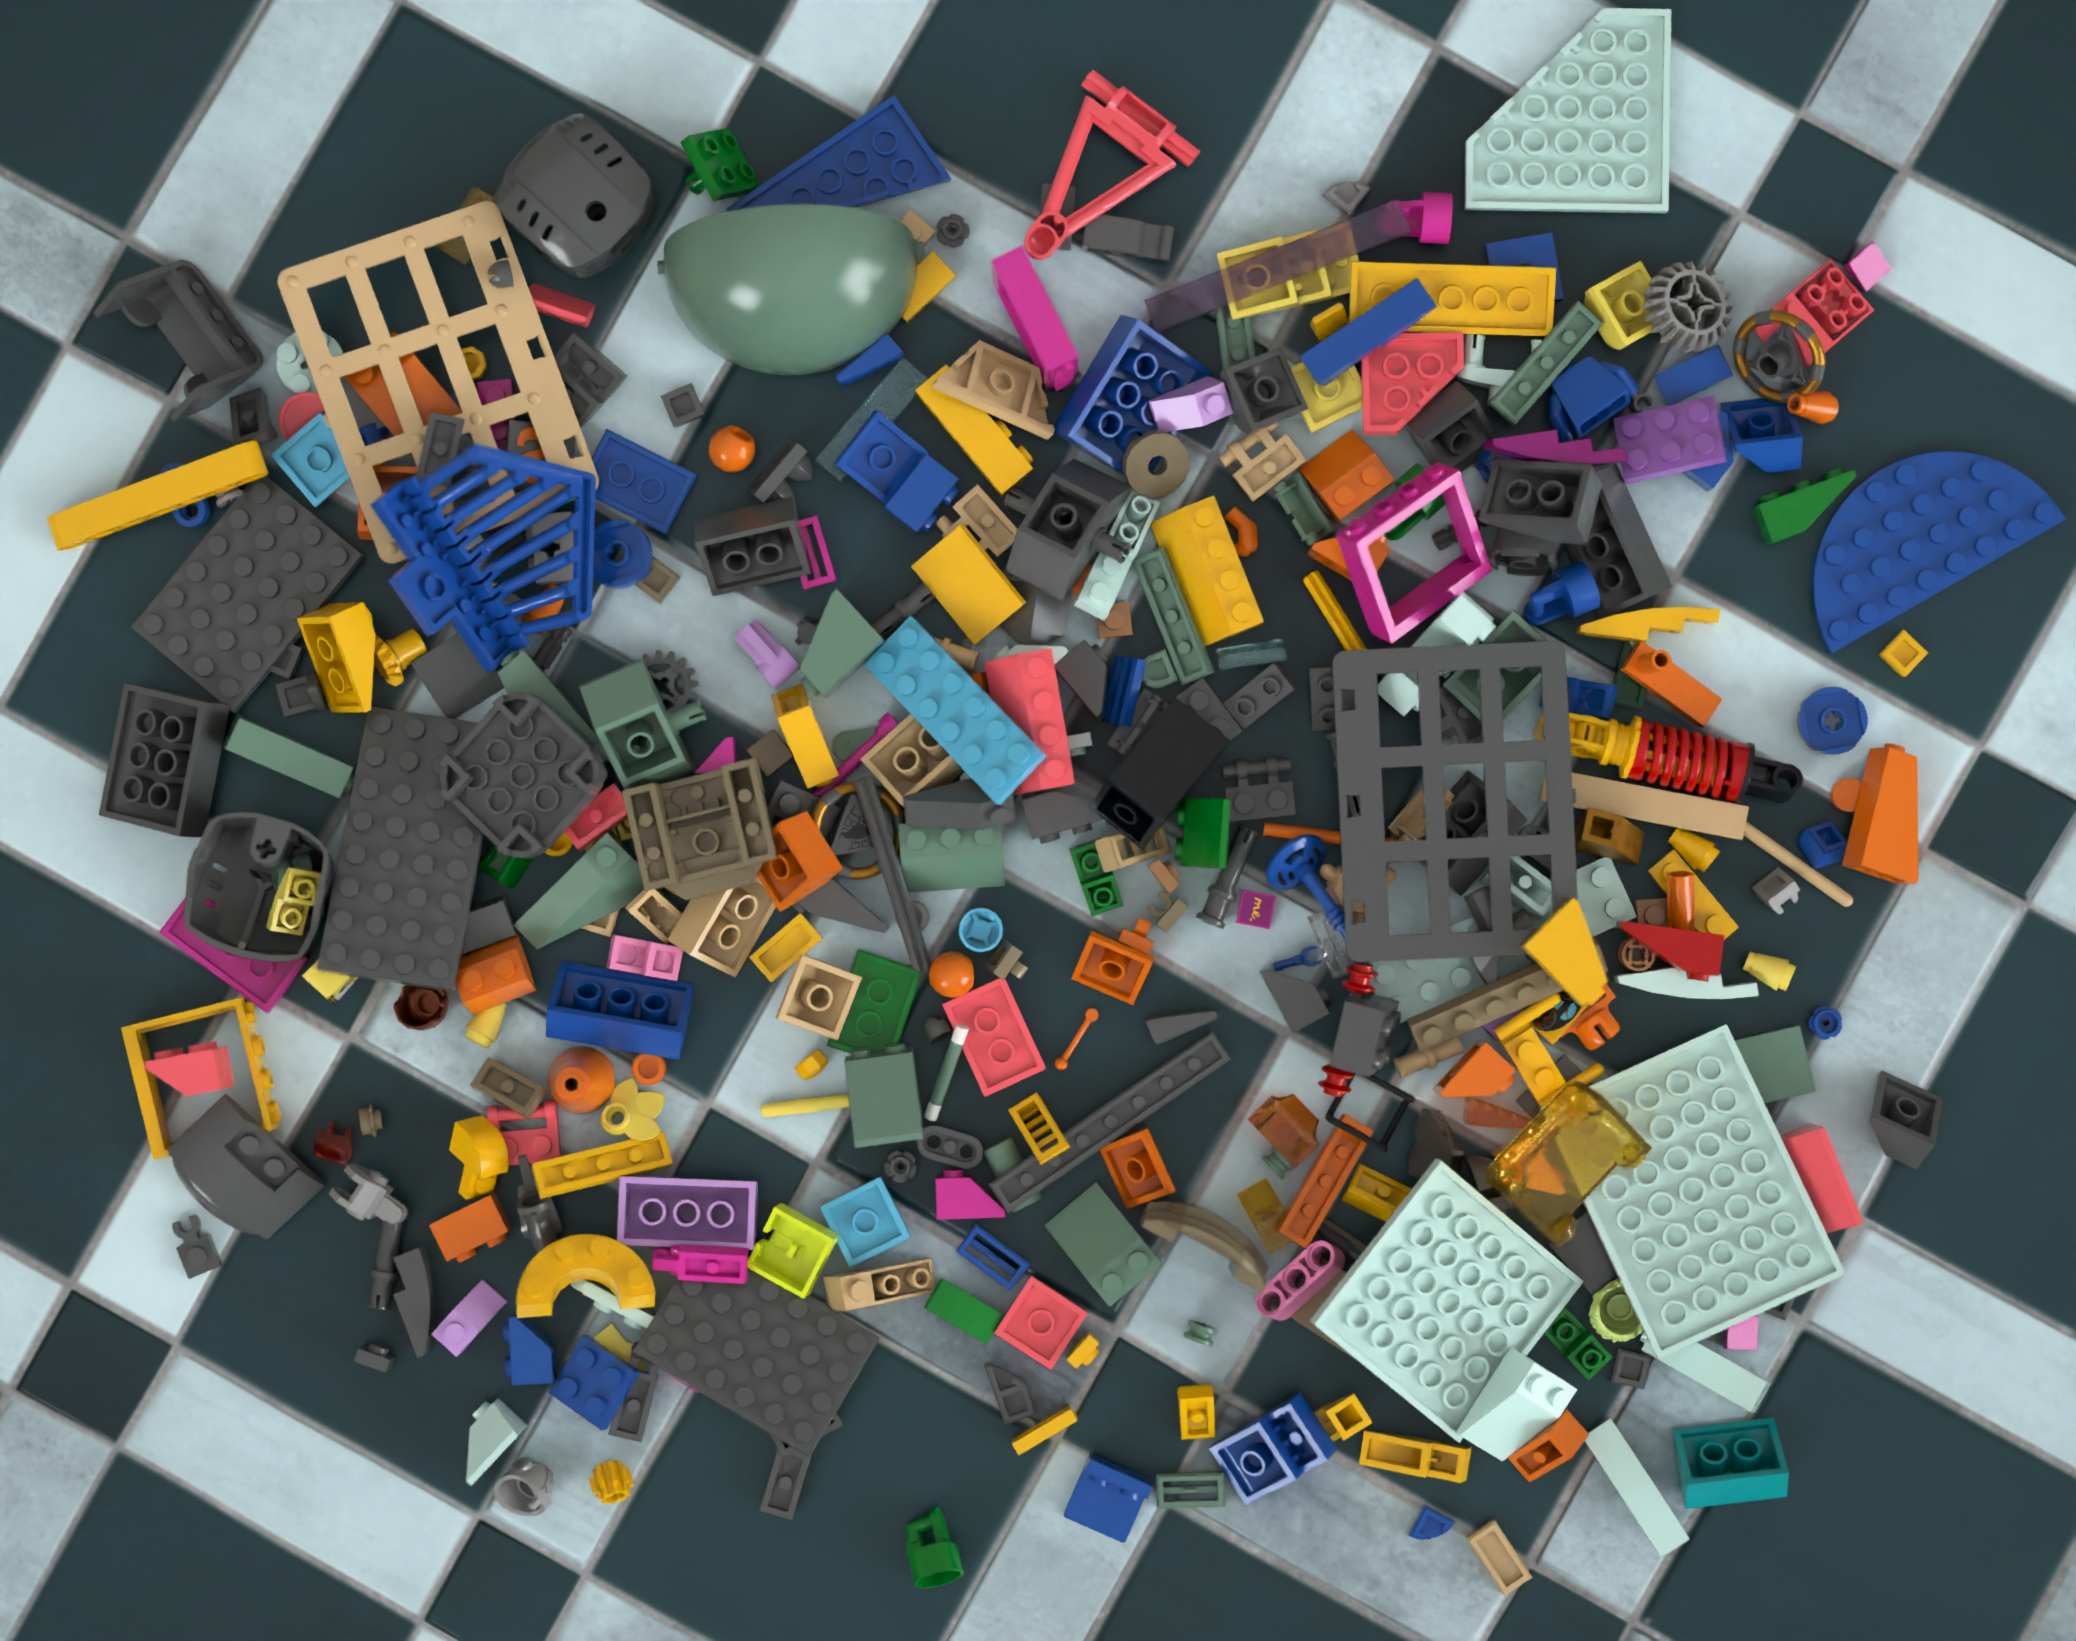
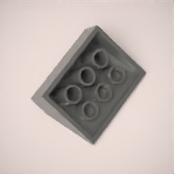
(164, 760)

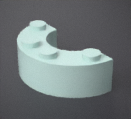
(1456, 625)

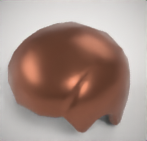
(421, 1007)

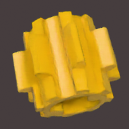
(611, 1482)

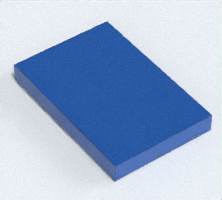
(640, 482)

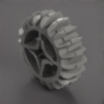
(1679, 316)

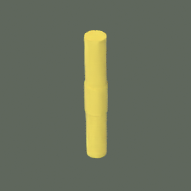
(805, 1105)

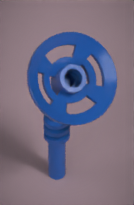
(1305, 873)

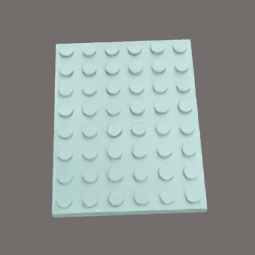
(1715, 1209)

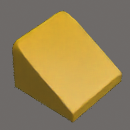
(1329, 321)

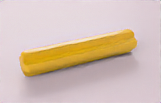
(1333, 612)

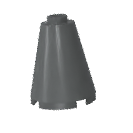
(1522, 553)

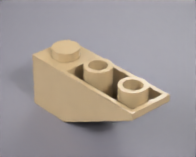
(879, 1284)

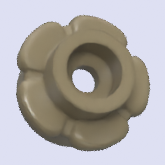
(370, 1120)

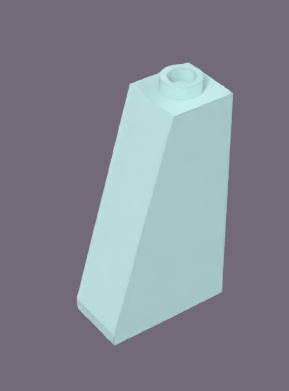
(1716, 1373)

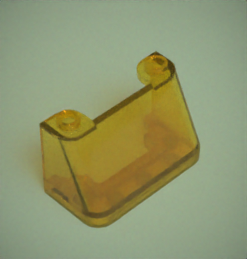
(1564, 1159)

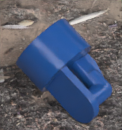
(1569, 594)

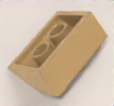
(910, 760)
(724, 926)

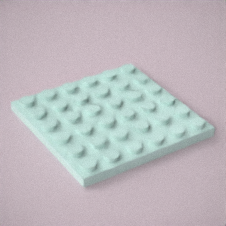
(1445, 1297)

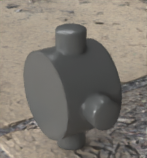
(805, 632)

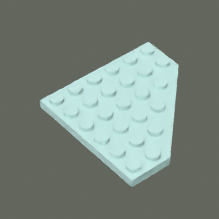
(1584, 127)

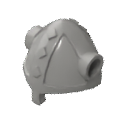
(525, 1488)

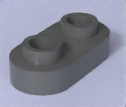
(949, 1148)

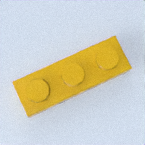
(1709, 914)

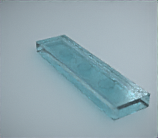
(888, 398)

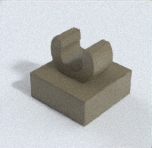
(1170, 913)
(1005, 960)

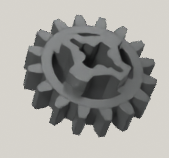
(673, 674)

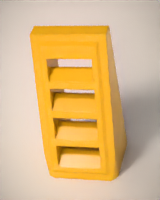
(1027, 1109)

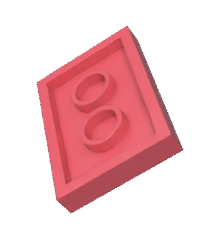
(997, 1036)

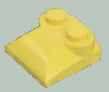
(1619, 306)

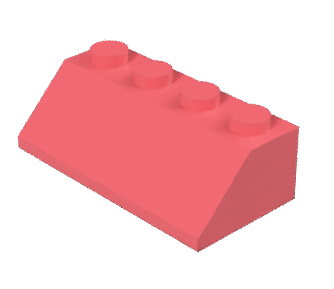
(1030, 695)

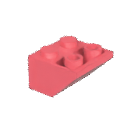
(194, 1073)

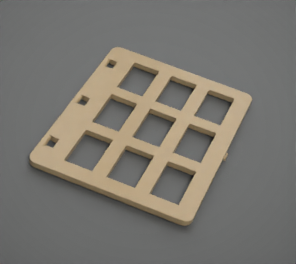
(508, 308)

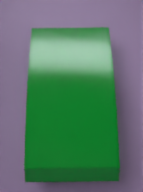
(1098, 886)
(963, 1311)
(1577, 1344)

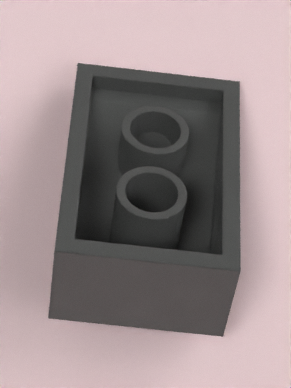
(1542, 499)

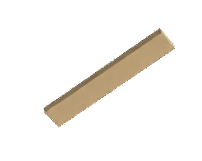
(1658, 806)

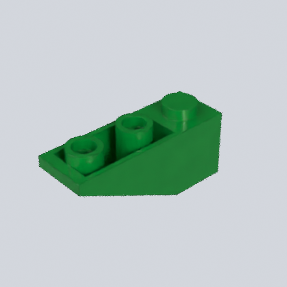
(1794, 512)

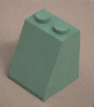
(838, 647)
(884, 1095)

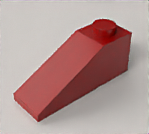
(1683, 949)

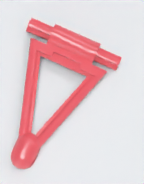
(1133, 126)

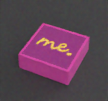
(1255, 909)

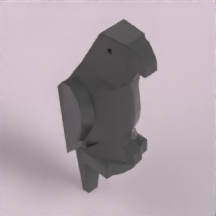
(537, 1216)

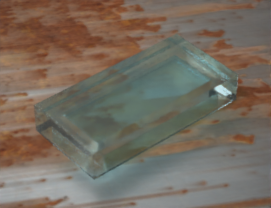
(1251, 654)

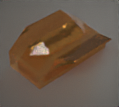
(1287, 1127)

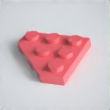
(1406, 377)

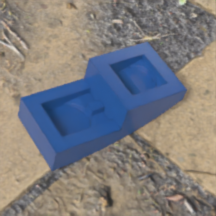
(1693, 375)
(1590, 698)

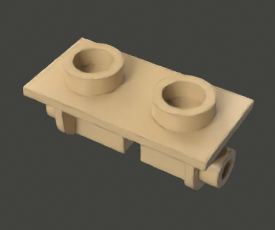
(1410, 821)

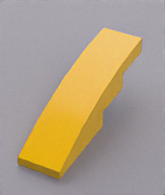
(1636, 624)

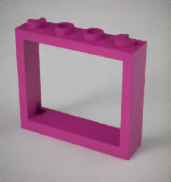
(1035, 318)
(1438, 590)

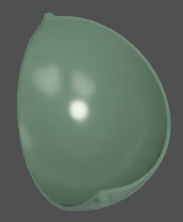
(791, 283)

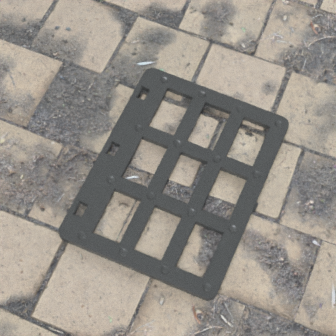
(1360, 774)

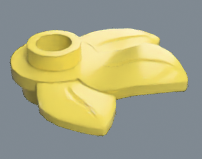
(638, 1112)

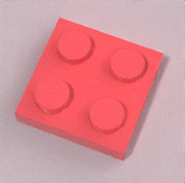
(1041, 1322)

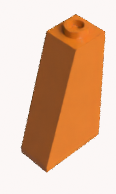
(1886, 818)

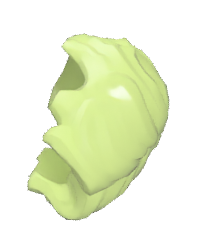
(1613, 1314)

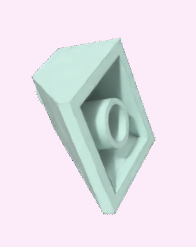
(490, 1435)

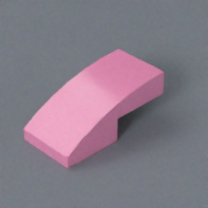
(644, 957)

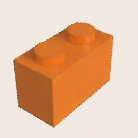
(471, 1227)

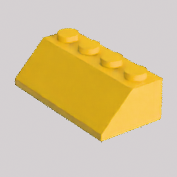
(1208, 570)

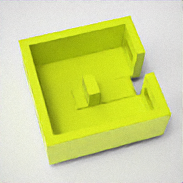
(794, 1251)

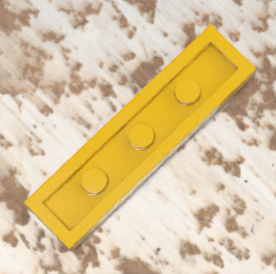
(600, 1165)

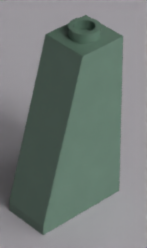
(524, 675)
(288, 756)

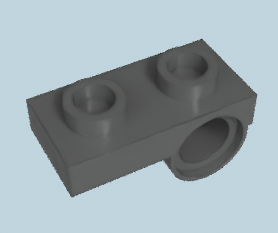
(1259, 695)

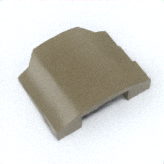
(701, 830)
(1169, 1216)

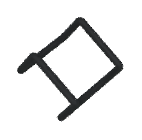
(1407, 1098)

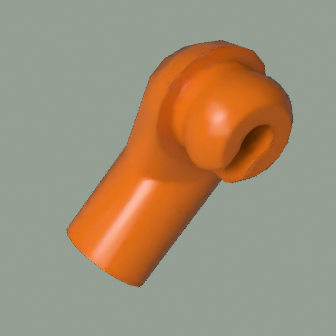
(1247, 532)

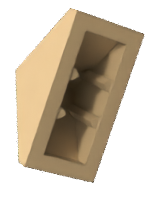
(655, 912)

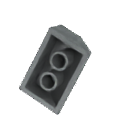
(751, 546)
(1468, 820)

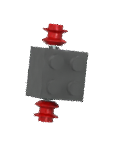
(1362, 1032)

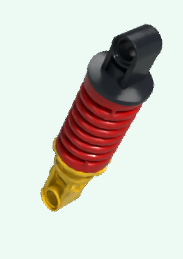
(1680, 756)

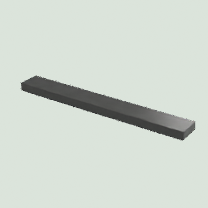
(1112, 1120)

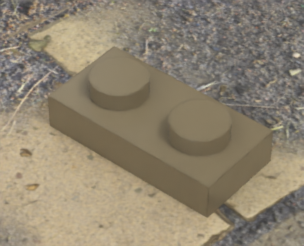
(508, 1088)

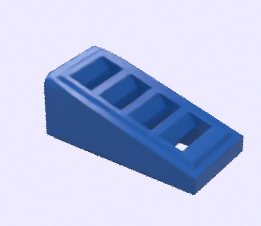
(874, 358)

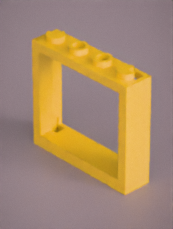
(146, 1082)

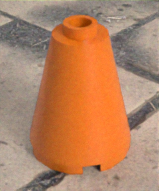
(594, 1078)

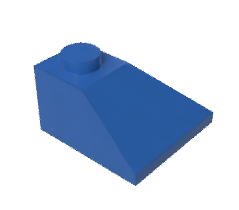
(1765, 433)

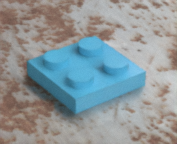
(313, 461)
(865, 1221)

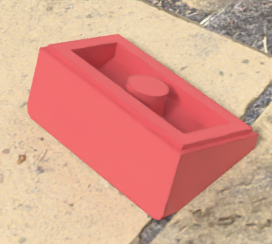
(561, 305)

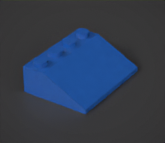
(1113, 396)

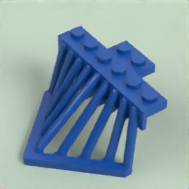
(444, 577)

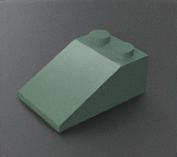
(1515, 682)
(1103, 1244)

